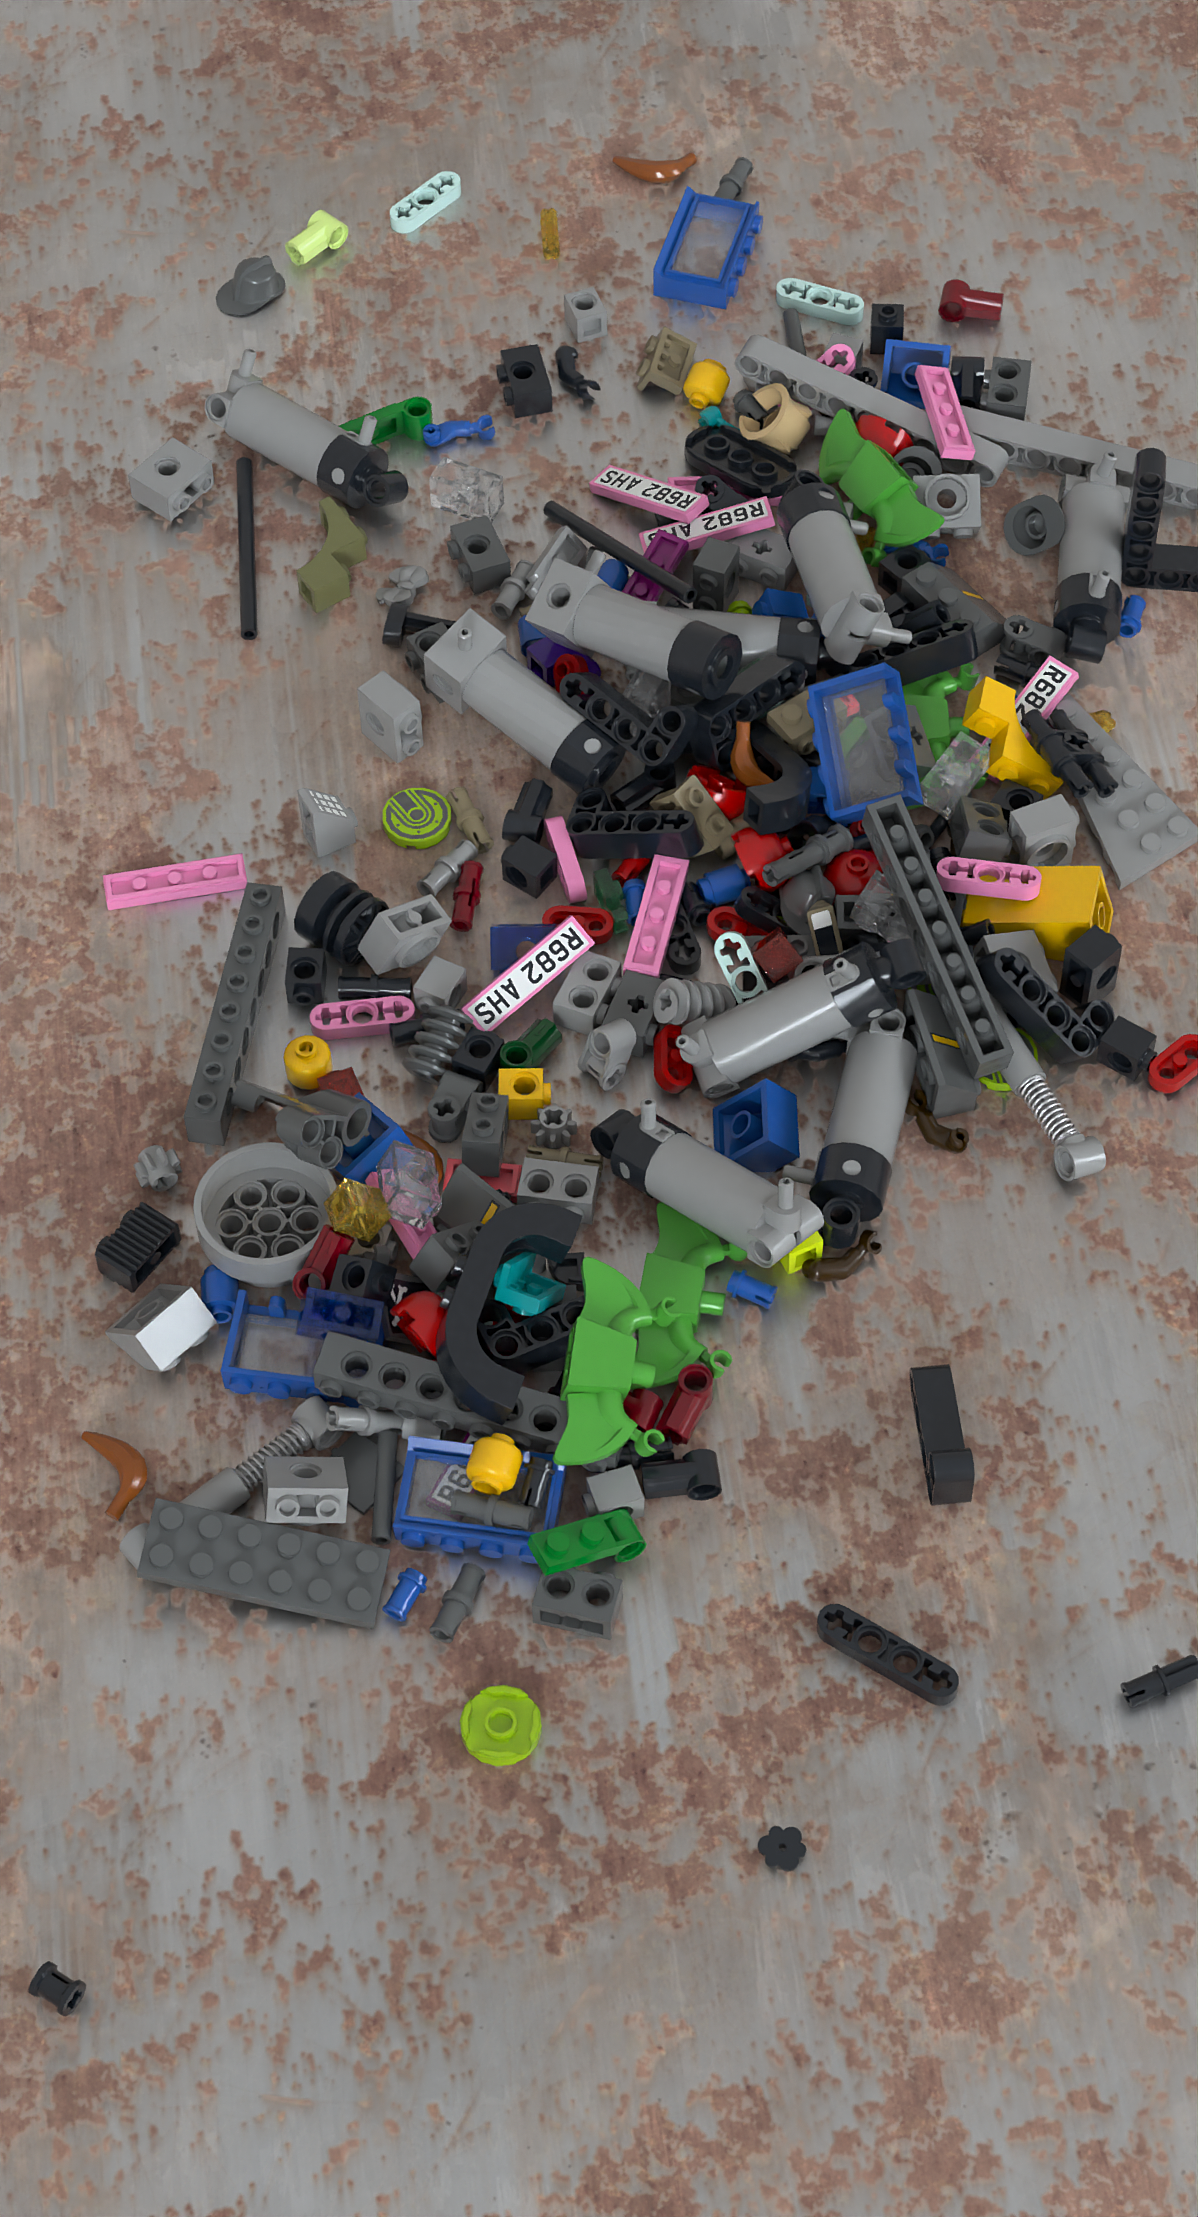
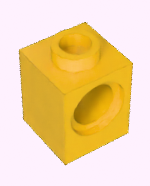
(524, 1080)

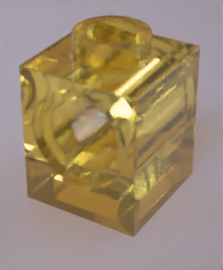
(357, 1209)

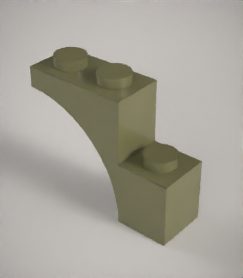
(327, 576)

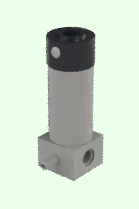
(592, 617)
(475, 671)

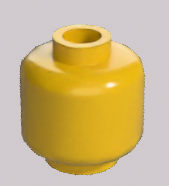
(706, 384)
(307, 1060)
(494, 1464)

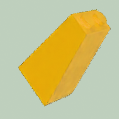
(1066, 908)

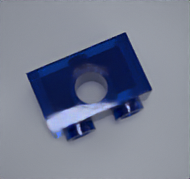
(506, 938)
(338, 1313)

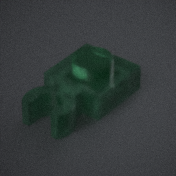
(608, 894)

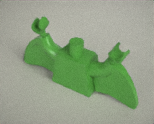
(875, 487)
(932, 707)
(679, 1272)
(603, 1367)

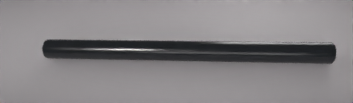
(246, 549)
(621, 552)

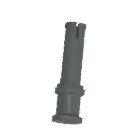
(818, 850)

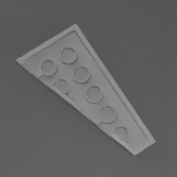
(1138, 821)

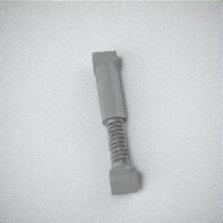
(1073, 1153)
(232, 1486)

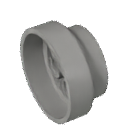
(269, 1177)

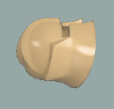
(784, 426)

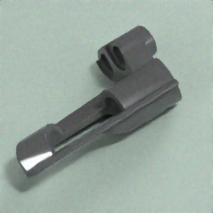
(314, 1124)

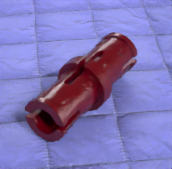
(466, 896)

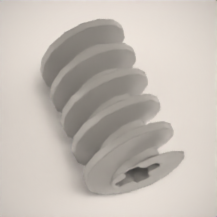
(688, 1000)

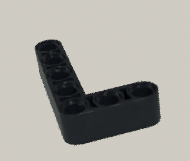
(1143, 560)

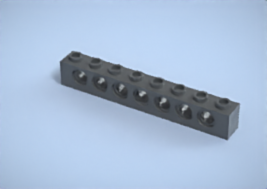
(937, 937)
(234, 1014)
(343, 1354)

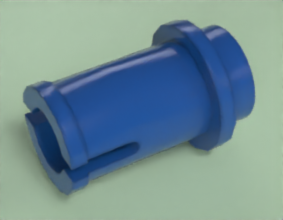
(1131, 616)
(633, 894)
(751, 1289)
(409, 1587)

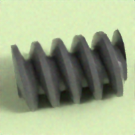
(435, 1042)

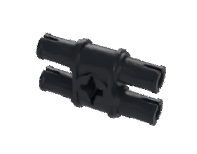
(1069, 753)

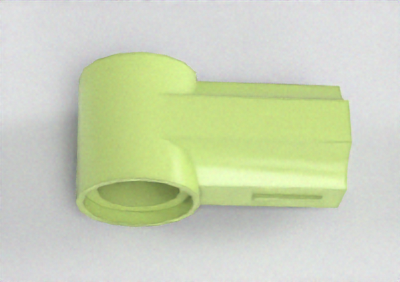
(321, 232)

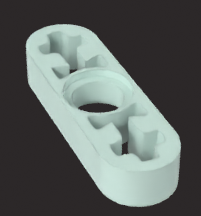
(440, 189)
(838, 314)
(742, 952)

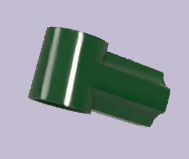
(531, 1046)

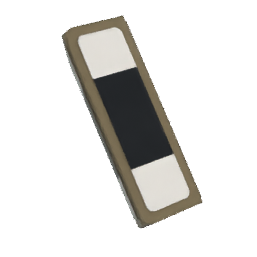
(824, 929)

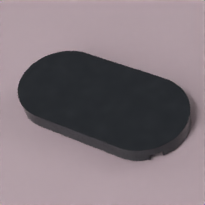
(740, 462)

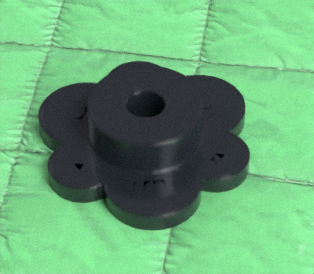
(789, 1839)

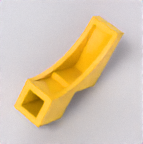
(993, 714)

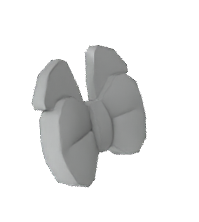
(407, 580)

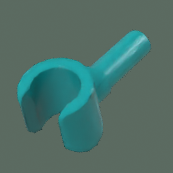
(712, 416)

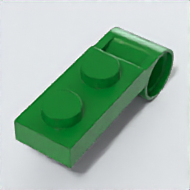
(396, 419)
(587, 1541)

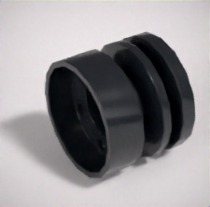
(337, 916)

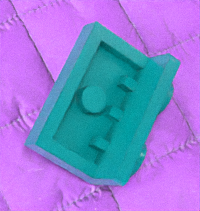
(523, 1288)

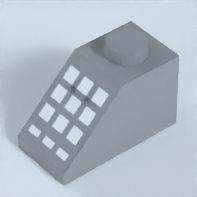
(326, 821)

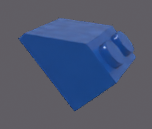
(901, 363)
(758, 1127)
(363, 1157)

